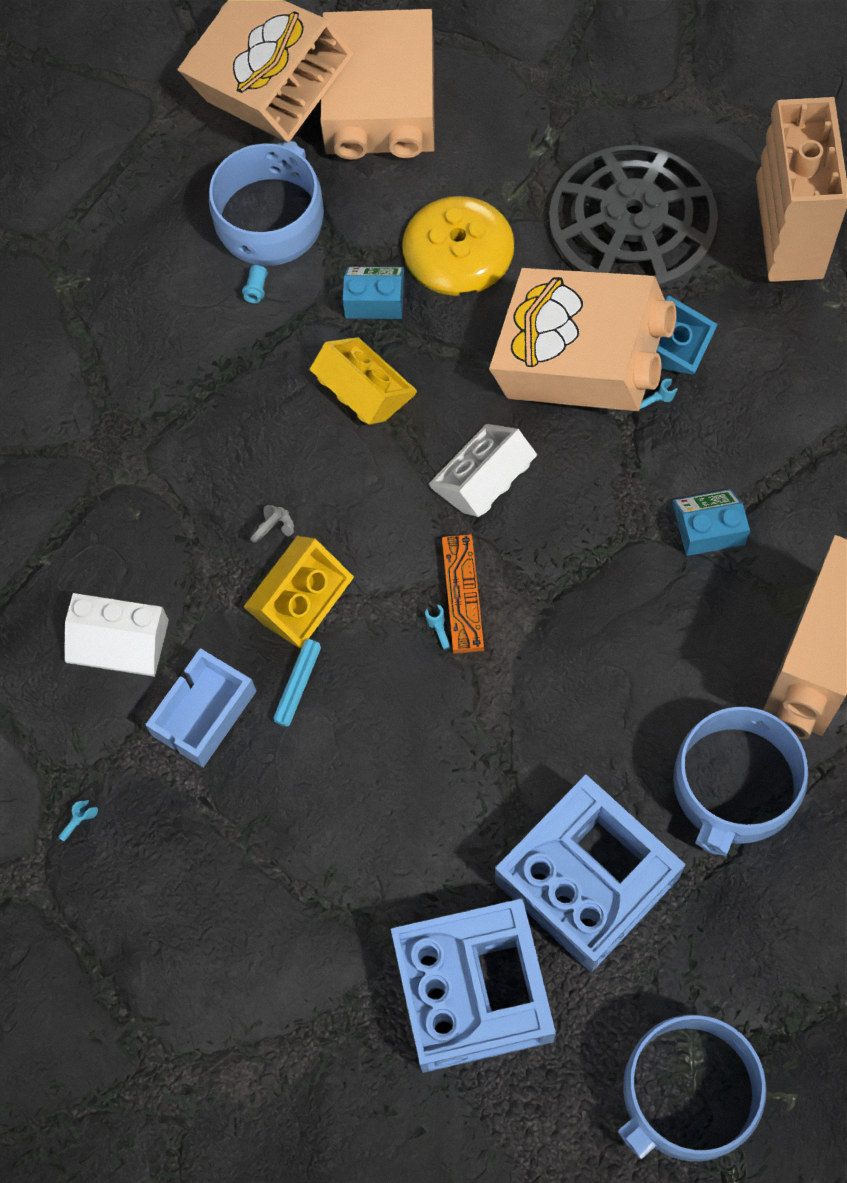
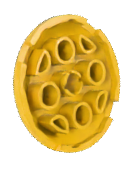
(462, 265)

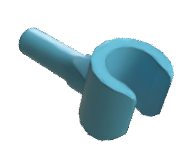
(661, 394)
(437, 623)
(79, 814)

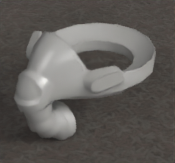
(272, 517)

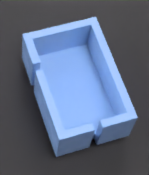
(201, 716)

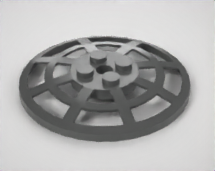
(629, 226)

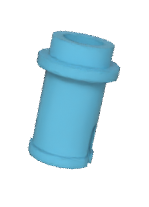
(253, 291)

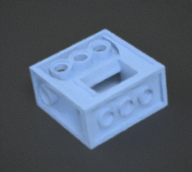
(573, 873)
(456, 945)

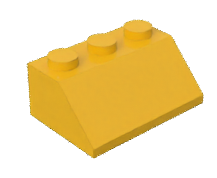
(361, 379)
(299, 590)

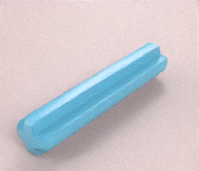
(297, 682)

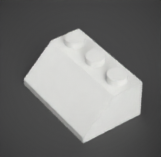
(484, 469)
(114, 634)

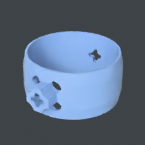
(253, 165)
(716, 833)
(643, 1138)

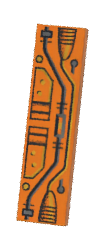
(462, 594)

